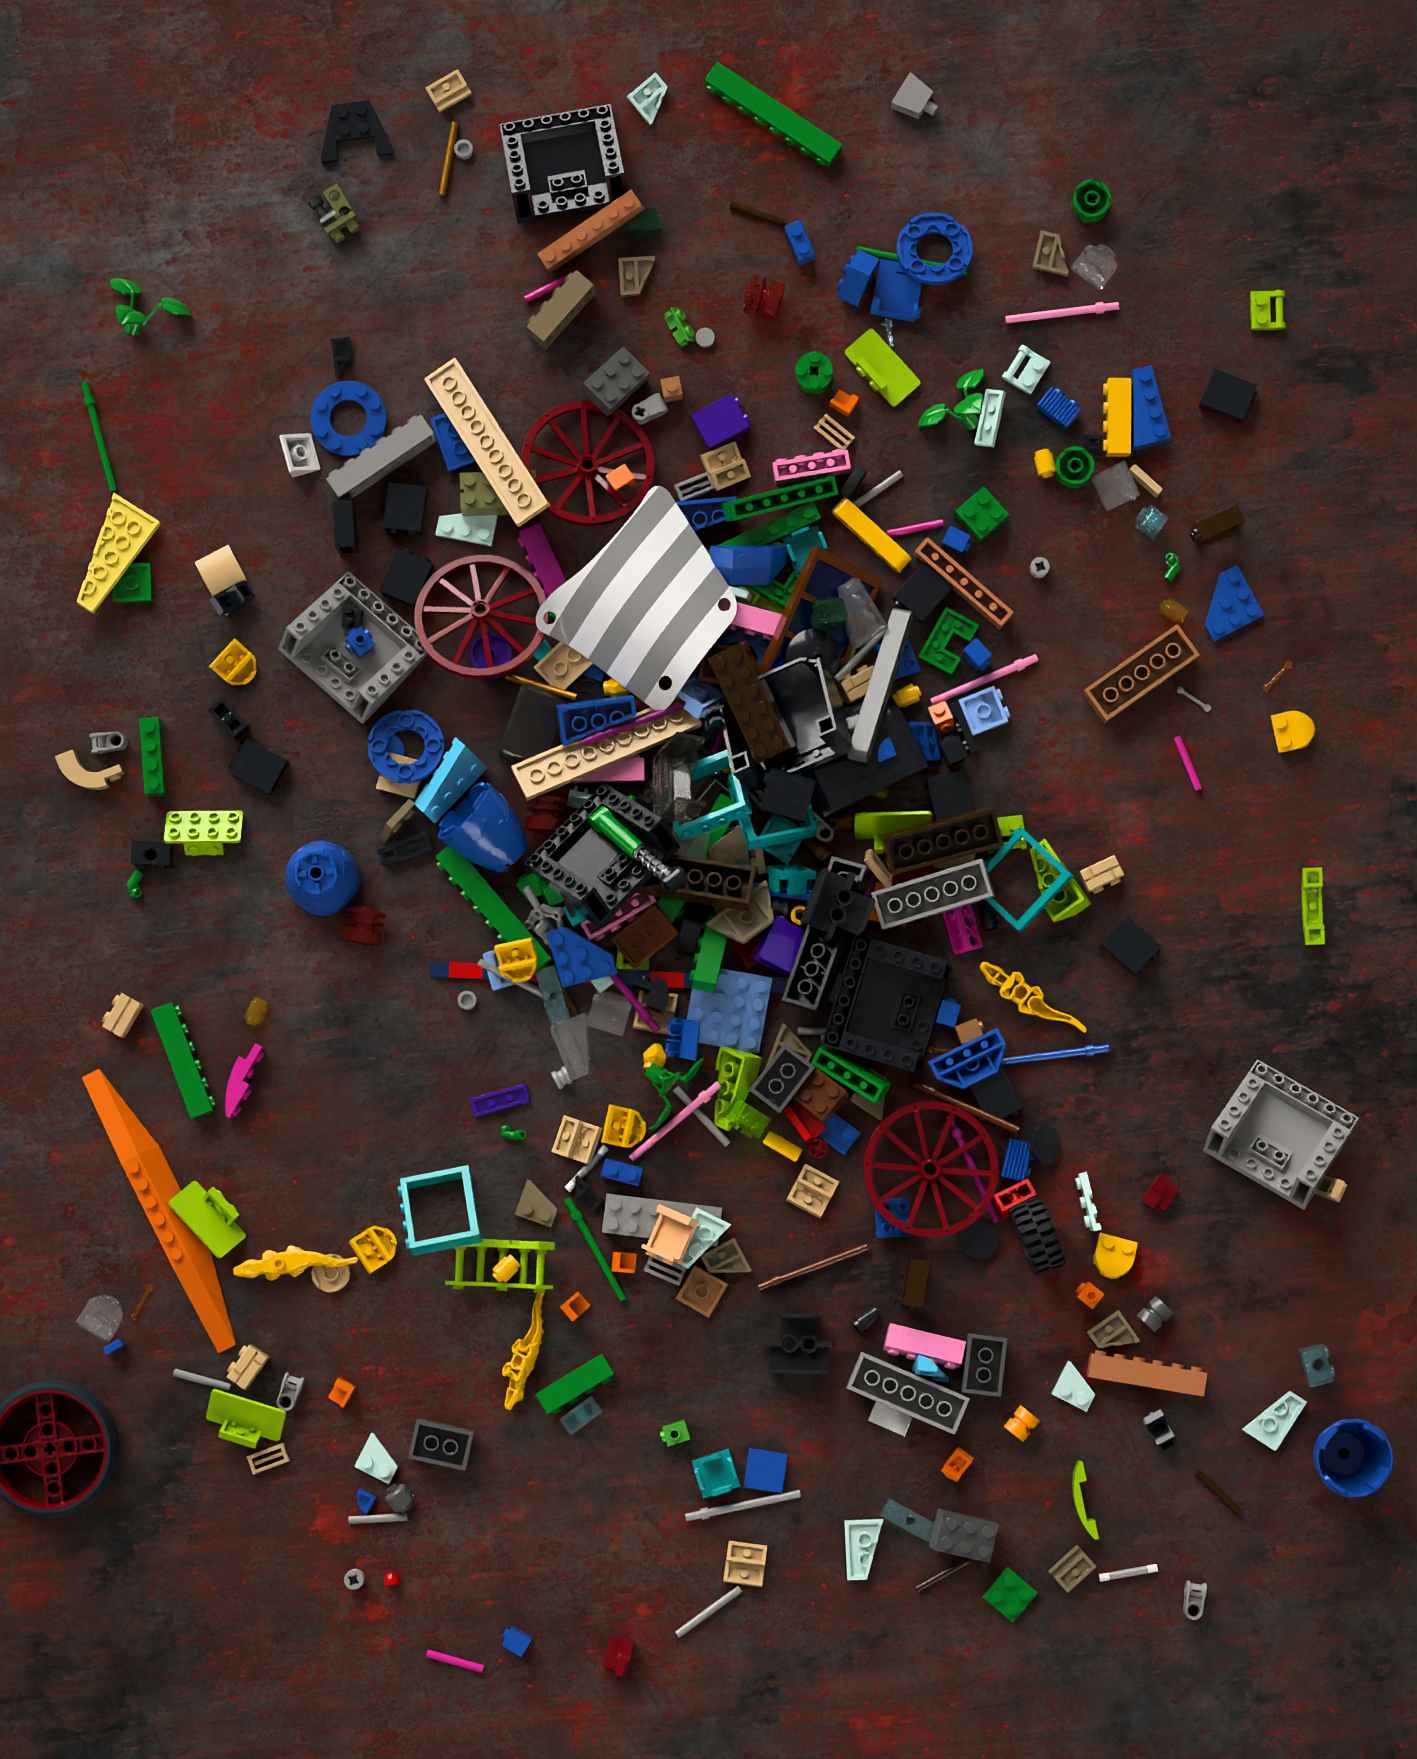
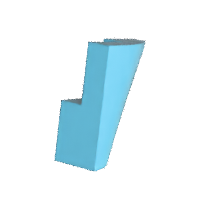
(926, 1367)

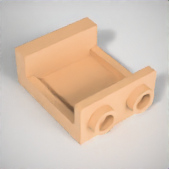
(670, 1235)

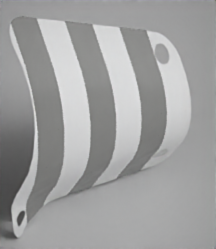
(644, 603)

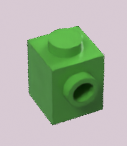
(675, 1433)

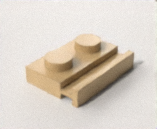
(448, 90)

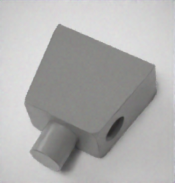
(914, 98)

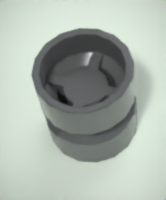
(1154, 1314)

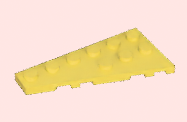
(118, 544)

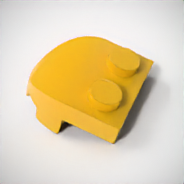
(235, 664)
(1292, 730)
(517, 959)
(623, 1127)
(374, 1247)
(1114, 1255)

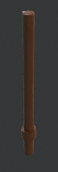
(933, 1091)
(778, 1280)

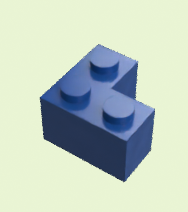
(857, 276)

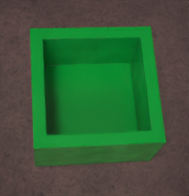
(981, 514)

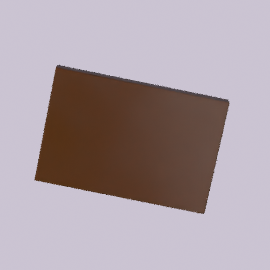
(645, 936)

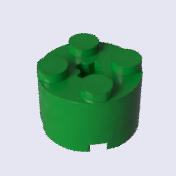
(1088, 211)
(813, 362)
(1083, 462)

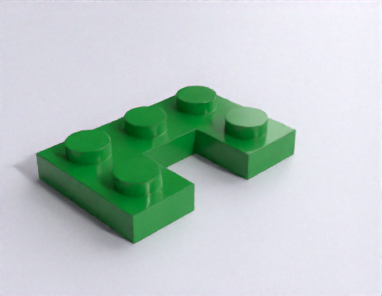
(775, 591)
(934, 648)

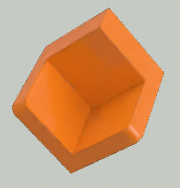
(844, 403)
(620, 477)
(624, 1262)
(575, 1306)
(342, 1392)

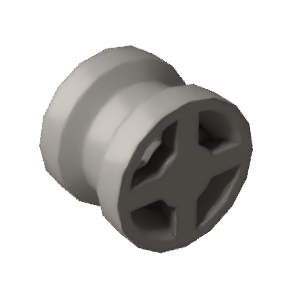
(1038, 571)
(561, 1077)
(355, 1575)

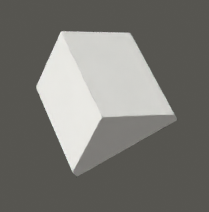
(299, 453)

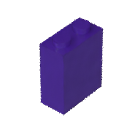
(721, 422)
(780, 945)

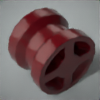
(820, 1148)

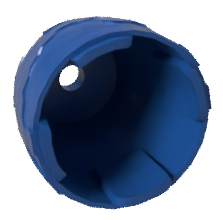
(484, 829)
(336, 885)
(1367, 1461)

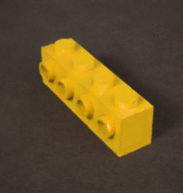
(1117, 417)

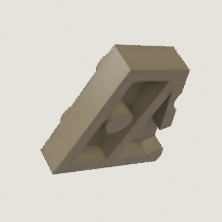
(1049, 254)
(536, 1206)

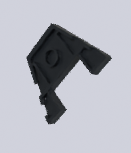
(353, 122)

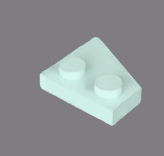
(648, 97)
(1073, 1388)
(376, 1460)

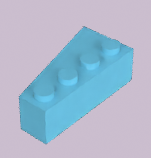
(449, 781)

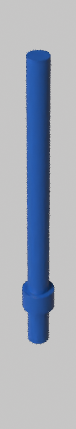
(1088, 1050)

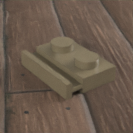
(1072, 1568)

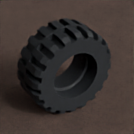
(1037, 1236)

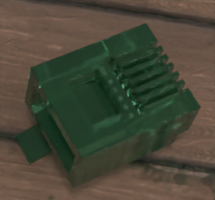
(645, 223)
(828, 613)

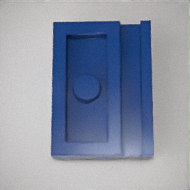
(839, 1134)

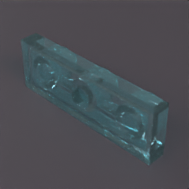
(554, 1005)
(898, 1515)

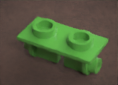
(677, 319)

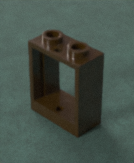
(1217, 525)
(915, 1284)

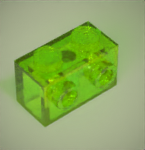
(747, 1118)

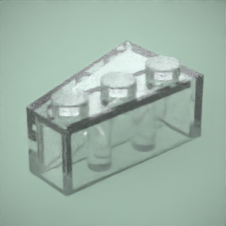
(862, 614)
(573, 1045)

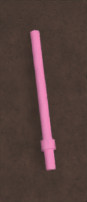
(1099, 308)
(1017, 665)
(704, 1096)

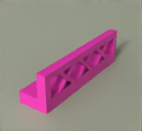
(959, 932)

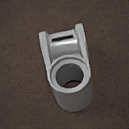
(651, 408)
(104, 742)
(821, 825)
(290, 1390)
(1194, 1598)

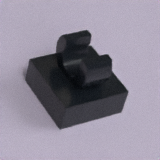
(1093, 444)
(352, 618)

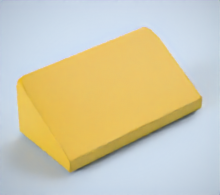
(782, 1146)

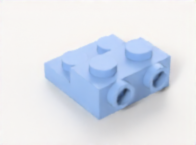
(699, 697)
(984, 710)

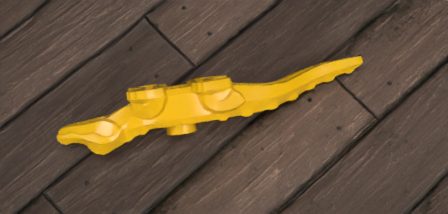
(1027, 998)
(291, 1261)
(524, 1357)

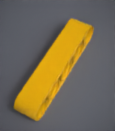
(871, 535)

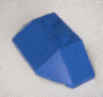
(749, 563)
(970, 1061)

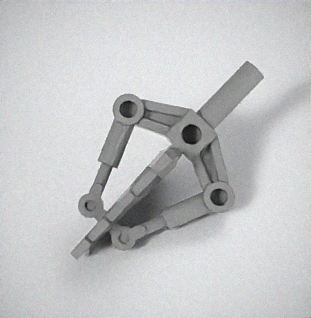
(549, 917)

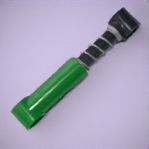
(604, 822)

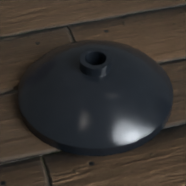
(813, 642)

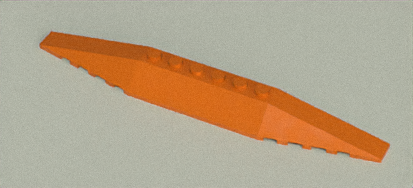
(155, 1187)

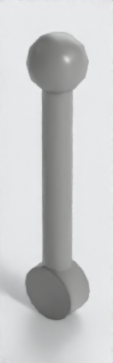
(1206, 708)

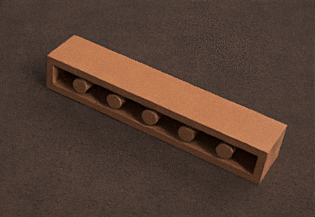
(591, 231)
(963, 583)
(1147, 1374)

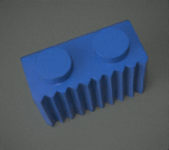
(799, 243)
(1059, 408)
(977, 655)
(1016, 1161)
(622, 1172)

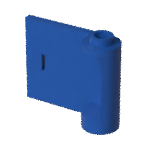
(895, 293)

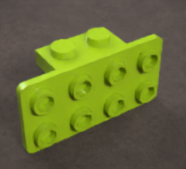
(882, 367)
(879, 823)
(203, 830)
(208, 1217)
(244, 1419)

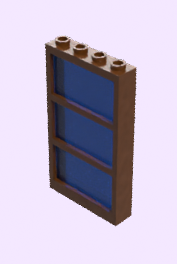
(817, 581)

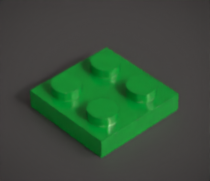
(134, 584)
(1010, 1594)

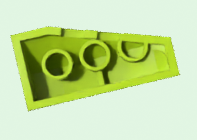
(1071, 897)

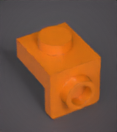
(941, 718)
(1089, 1294)
(957, 1464)

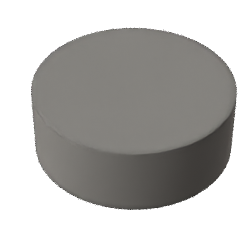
(463, 149)
(705, 337)
(467, 1000)

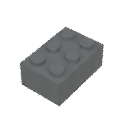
(615, 381)
(781, 1078)
(984, 1364)
(441, 1444)
(963, 1535)

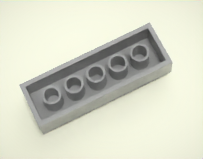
(382, 458)
(933, 894)
(639, 1216)
(907, 1392)

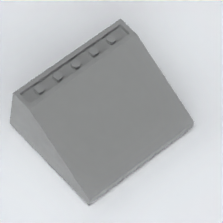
(318, 648)
(1280, 1134)

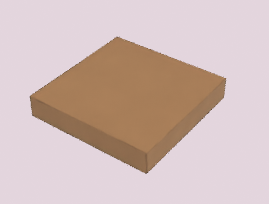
(701, 1291)

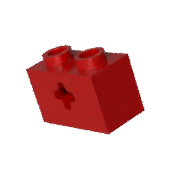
(1012, 1196)

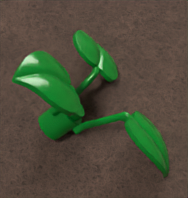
(135, 319)
(966, 409)
(658, 1076)

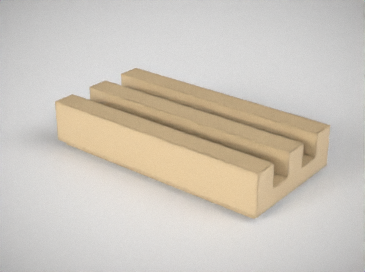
(822, 423)
(1143, 479)
(878, 868)
(252, 1464)

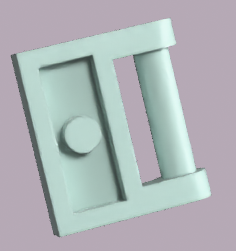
(1032, 372)

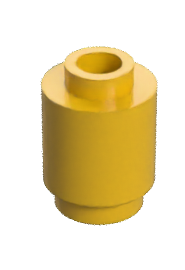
(1044, 463)
(907, 695)
(798, 909)
(505, 1269)

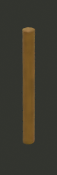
(448, 159)
(553, 690)

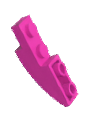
(237, 1086)

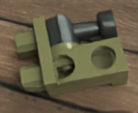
(339, 217)

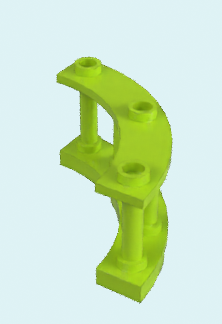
(503, 1247)

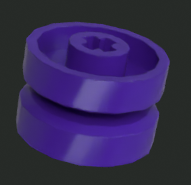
(499, 648)

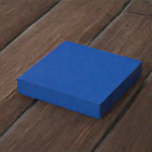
(765, 1470)

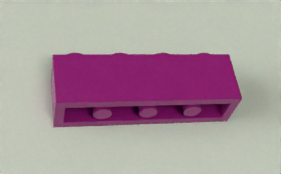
(542, 558)

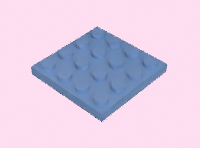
(734, 1012)

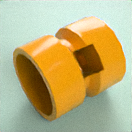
(1021, 1423)

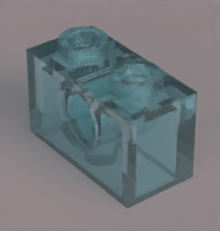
(1151, 521)
(1308, 1356)
(581, 1415)

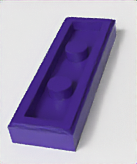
(500, 1100)

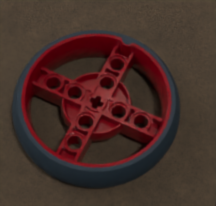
(106, 1441)

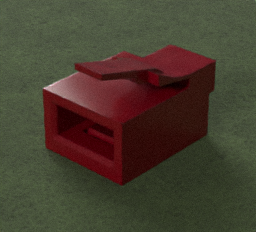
(1160, 1193)
(618, 1654)

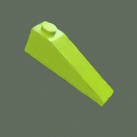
(736, 1075)

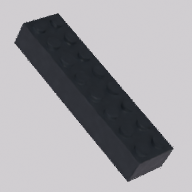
(820, 959)

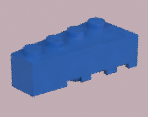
(1147, 412)
(704, 512)
(586, 717)

